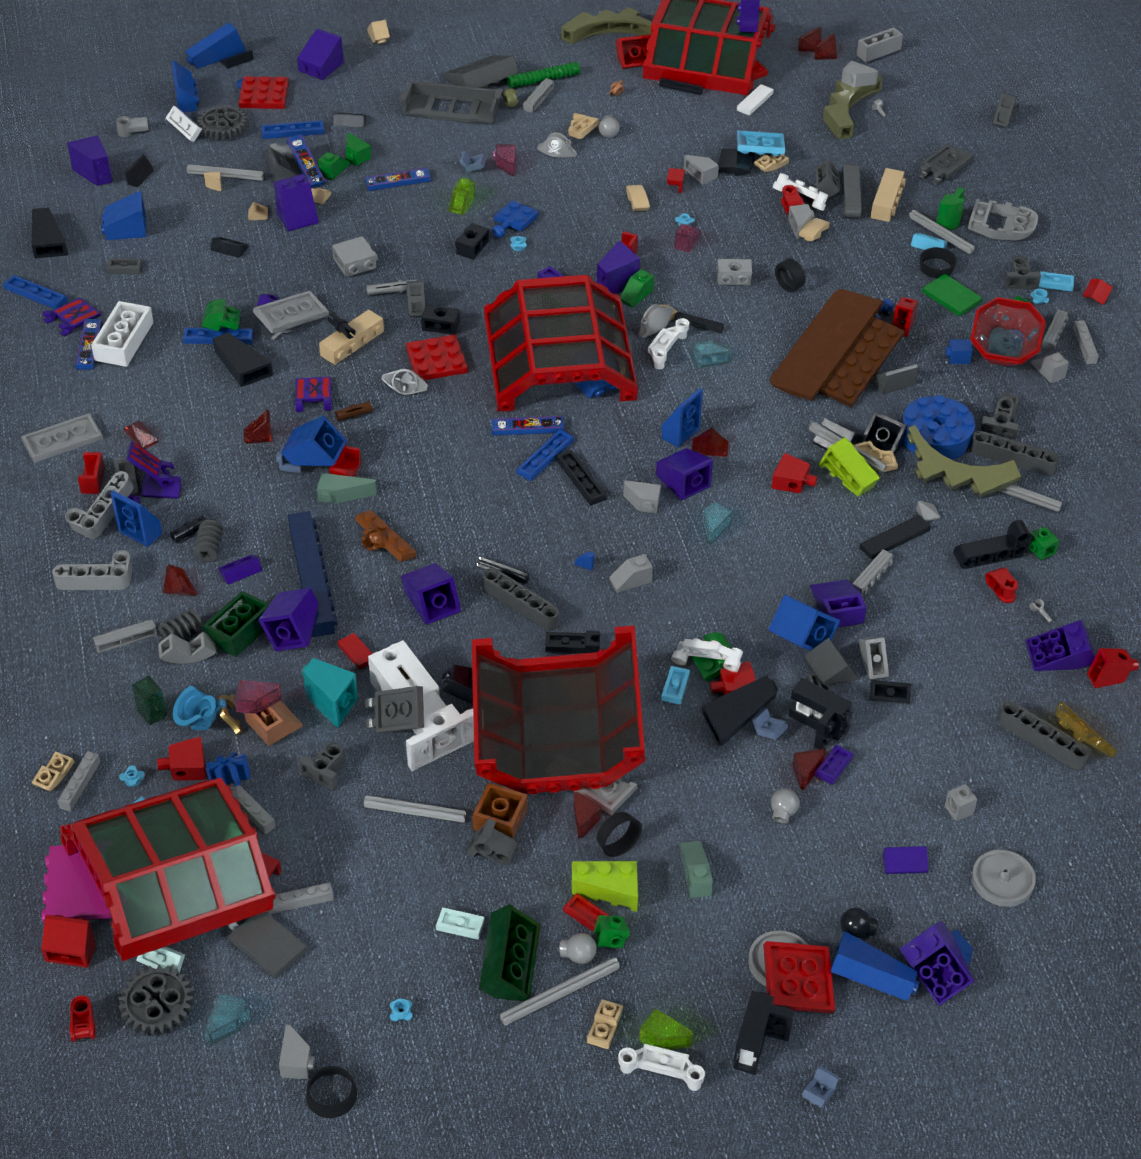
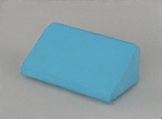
(924, 241)

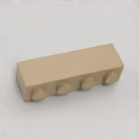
(888, 195)
(338, 346)

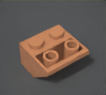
(273, 722)

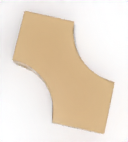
(885, 457)

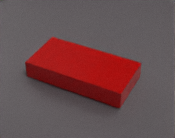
(355, 650)
(583, 911)

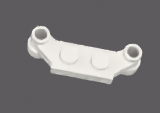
(812, 192)
(665, 340)
(708, 650)
(662, 1062)

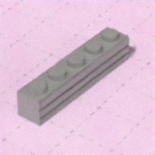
(538, 95)
(1055, 329)
(1085, 342)
(873, 572)
(125, 636)
(79, 781)
(253, 809)
(302, 897)

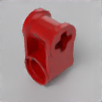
(790, 197)
(1002, 584)
(81, 1023)

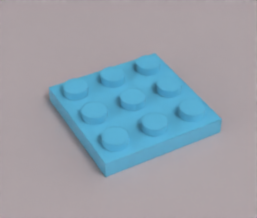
(760, 142)

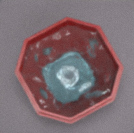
(1008, 331)

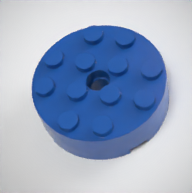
(942, 423)

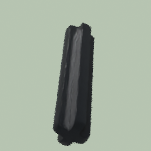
(681, 86)
(701, 322)
(511, 572)

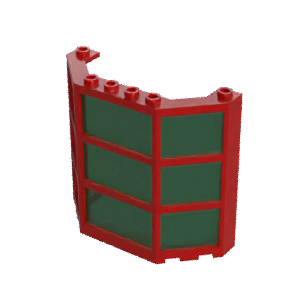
(703, 45)
(173, 865)

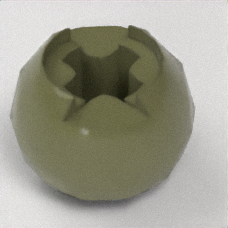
(510, 98)

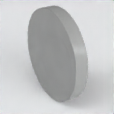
(1003, 878)
(756, 953)

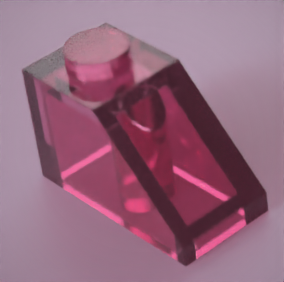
(505, 158)
(686, 237)
(256, 696)

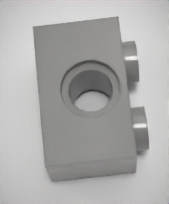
(734, 272)

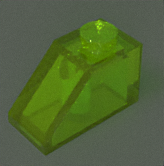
(462, 196)
(665, 1032)

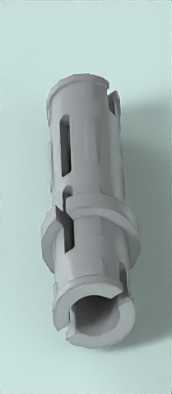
(384, 288)

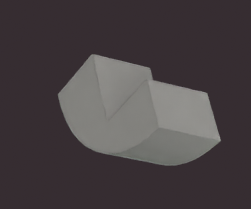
(179, 651)

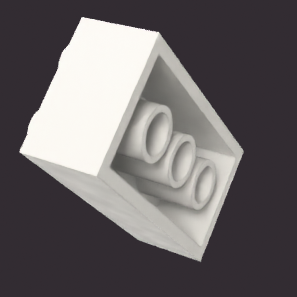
(122, 333)

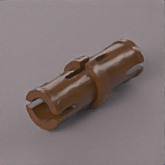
(353, 411)

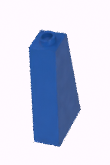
(215, 47)
(873, 968)

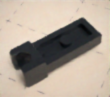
(573, 642)

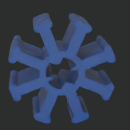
(229, 769)

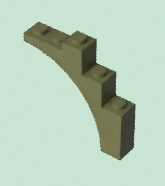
(606, 22)
(845, 96)
(984, 478)

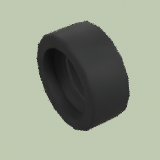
(796, 271)

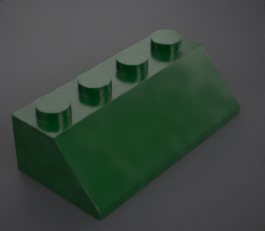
(509, 955)

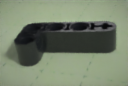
(995, 549)

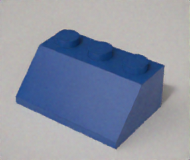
(185, 88)

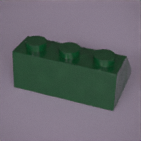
(237, 623)

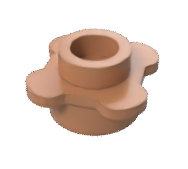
(616, 88)

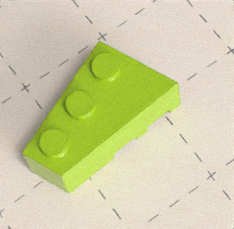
(850, 467)
(607, 881)

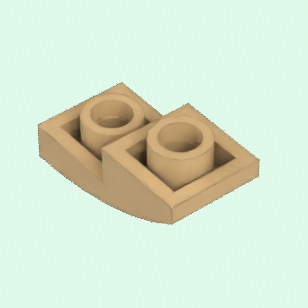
(772, 162)
(638, 198)
(813, 229)
(54, 772)
(604, 1024)

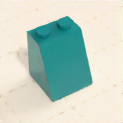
(330, 689)

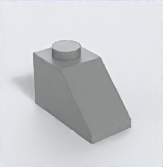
(859, 75)
(701, 168)
(799, 217)
(1051, 366)
(643, 496)
(632, 573)
(874, 656)
(295, 1056)

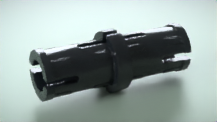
(341, 325)
(187, 529)

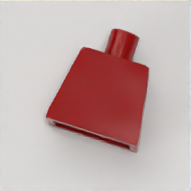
(905, 311)
(792, 475)
(1111, 667)
(731, 681)
(185, 760)

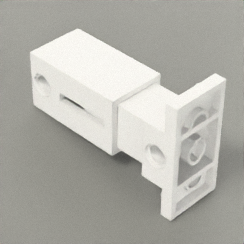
(443, 725)

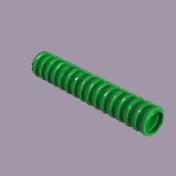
(541, 75)

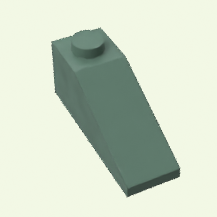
(342, 488)
(696, 869)

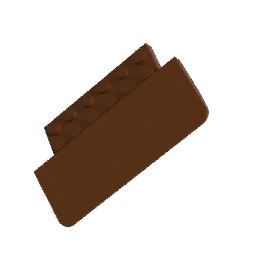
(838, 350)

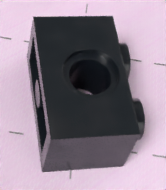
(472, 241)
(440, 319)

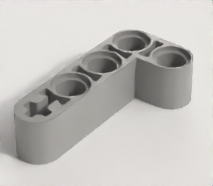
(101, 510)
(95, 576)

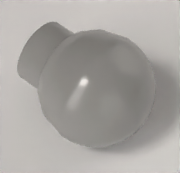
(609, 127)
(784, 804)
(579, 948)

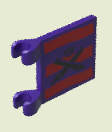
(72, 315)
(313, 390)
(149, 463)

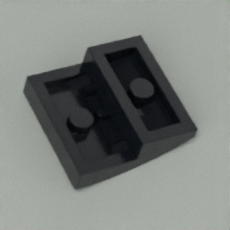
(735, 161)

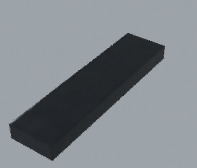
(581, 477)
(895, 536)

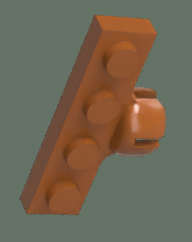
(380, 535)

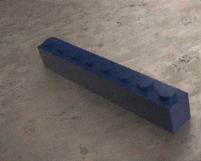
(311, 569)

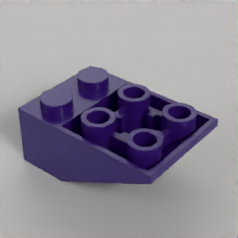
(840, 601)
(1061, 648)
(938, 962)

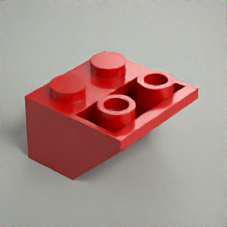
(67, 941)

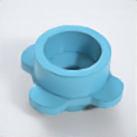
(684, 219)
(518, 243)
(1039, 296)
(132, 776)
(400, 1004)

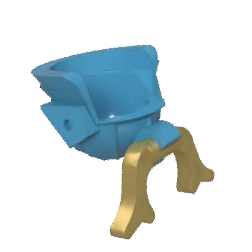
(201, 710)

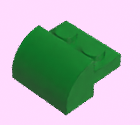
(951, 209)
(218, 315)
(711, 667)

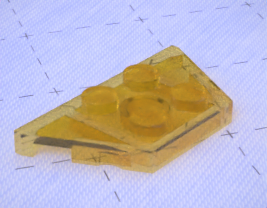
(1082, 730)

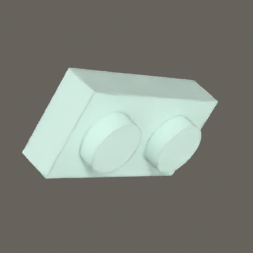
(460, 923)
(164, 957)

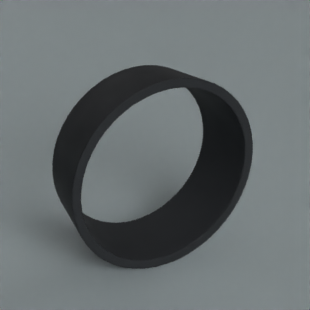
(939, 253)
(626, 842)
(335, 1110)

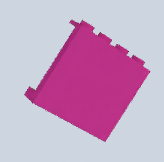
(71, 888)

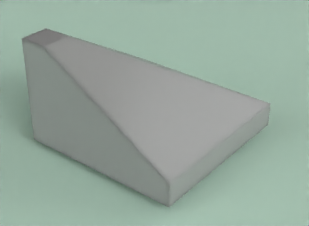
(927, 511)

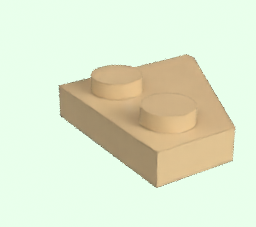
(582, 125)

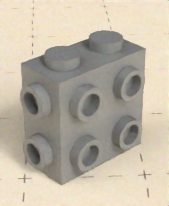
(354, 256)

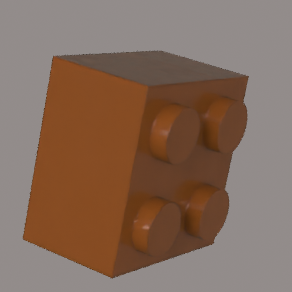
(503, 807)

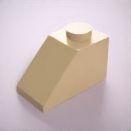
(378, 32)

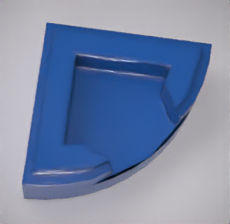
(586, 560)

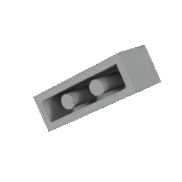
(879, 44)

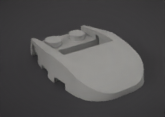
(1019, 222)

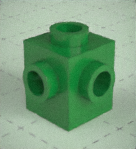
(1043, 543)
(611, 931)

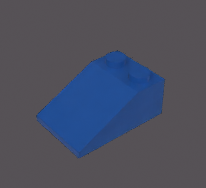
(684, 420)
(135, 520)

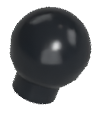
(858, 922)

